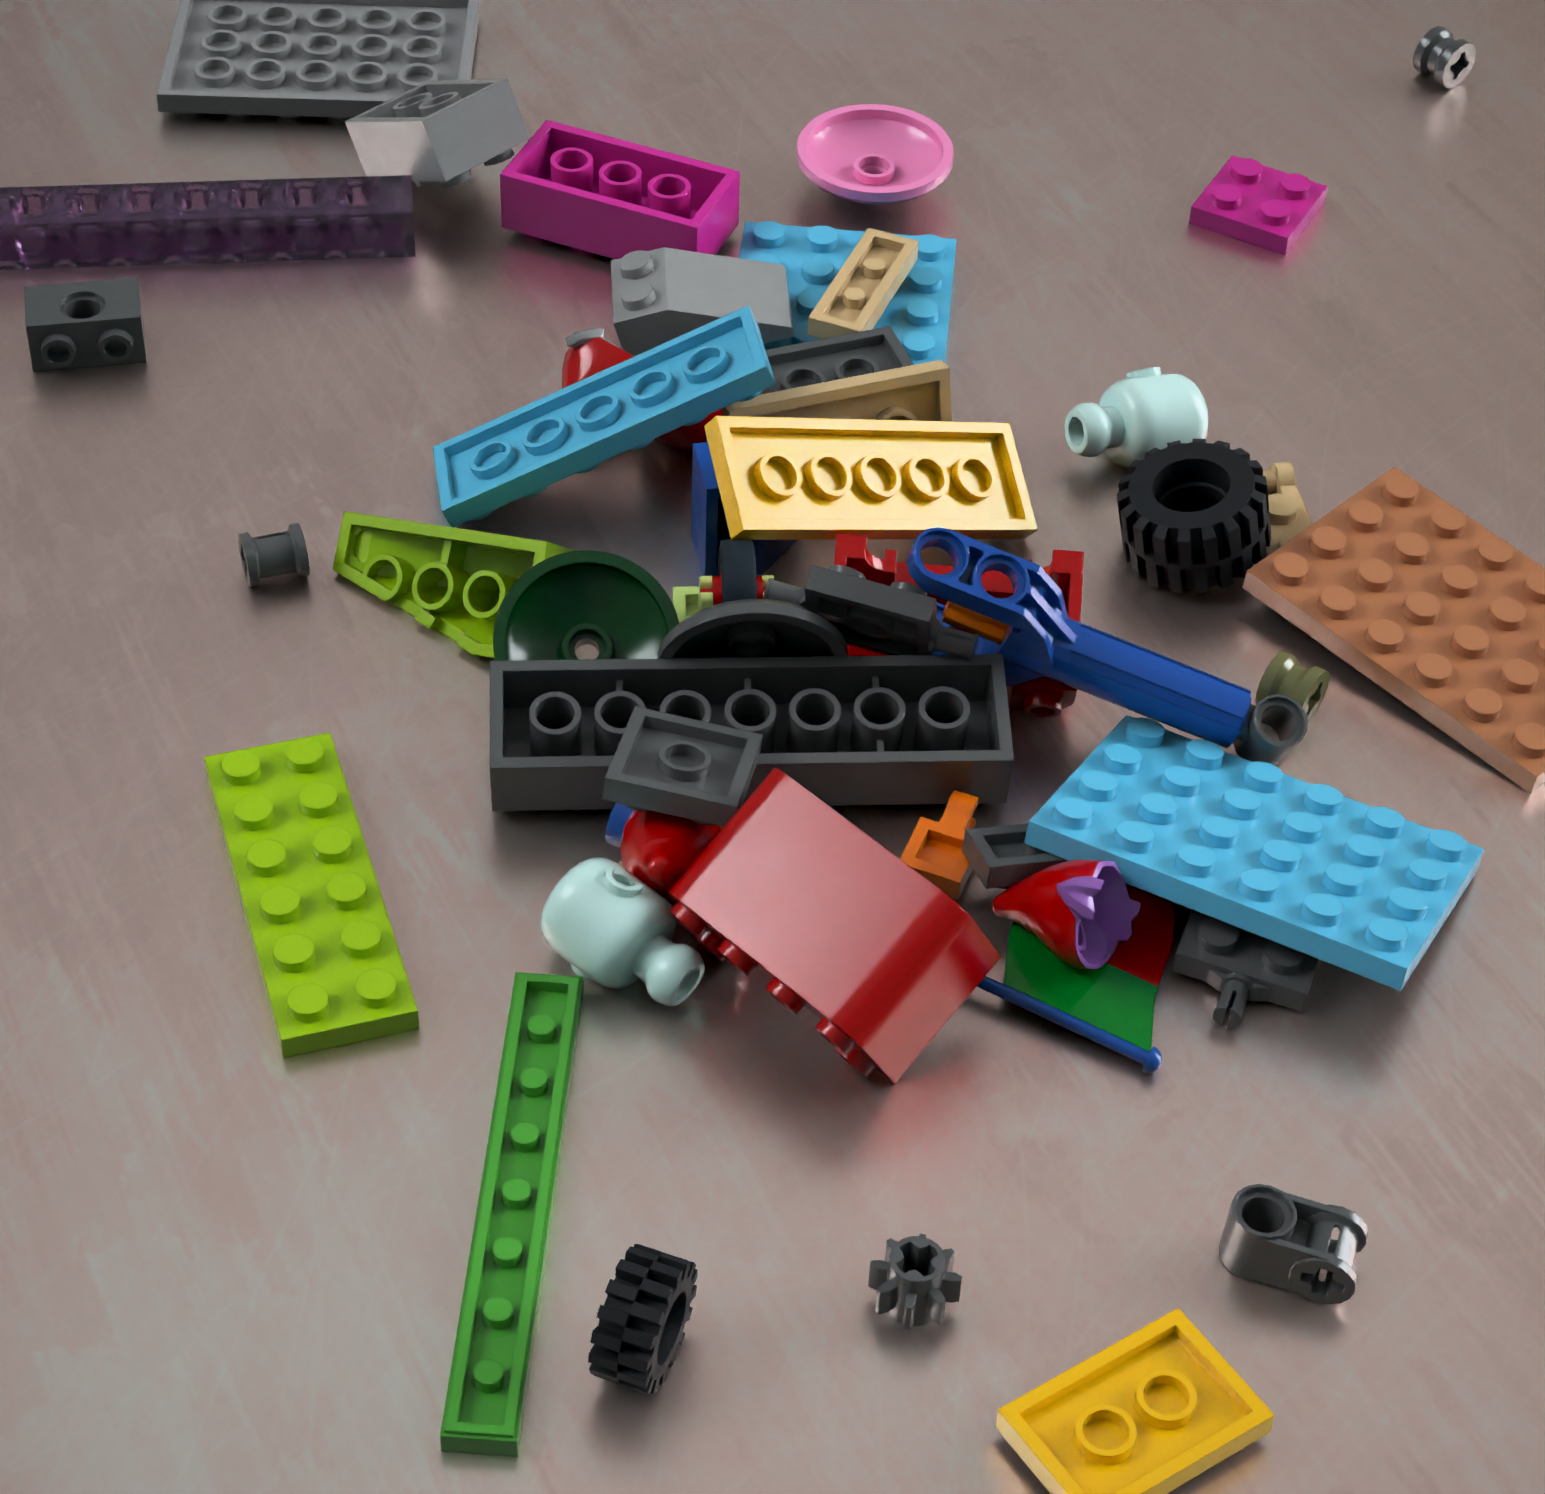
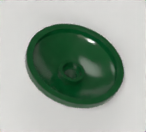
(579, 602)

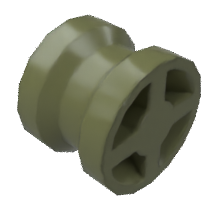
(1290, 679)

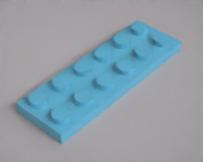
(602, 417)

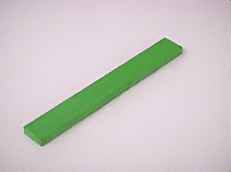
(513, 1219)

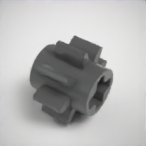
(914, 1281)

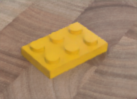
(1136, 1415)

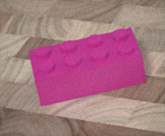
(616, 195)

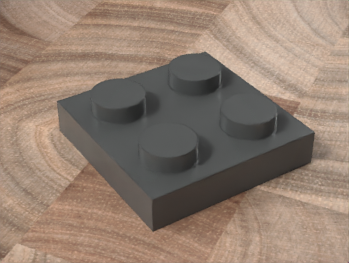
(682, 767)

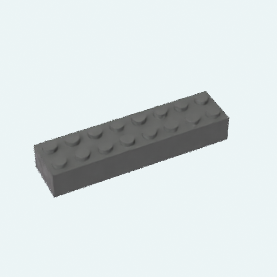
(831, 723)

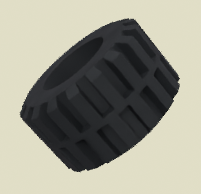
(1194, 515)

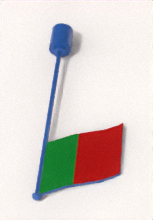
(1103, 1003)

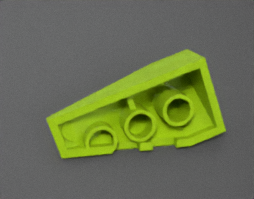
(438, 572)

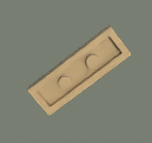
(863, 285)

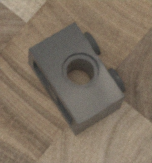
(84, 324)

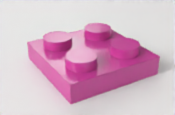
(1258, 204)

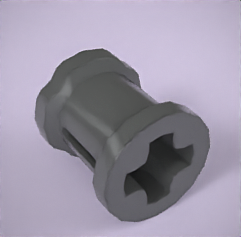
(273, 554)

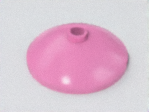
(875, 153)

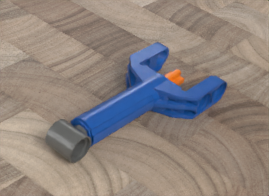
(1042, 641)

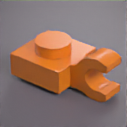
(937, 846)

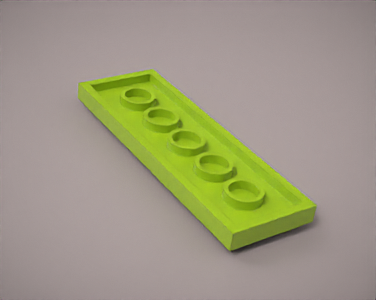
(310, 896)

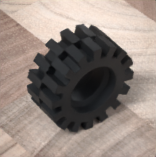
(643, 1319)

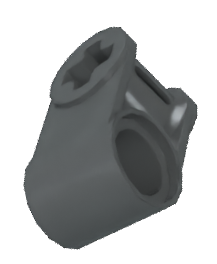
(1288, 1241)

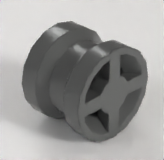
(1444, 57)

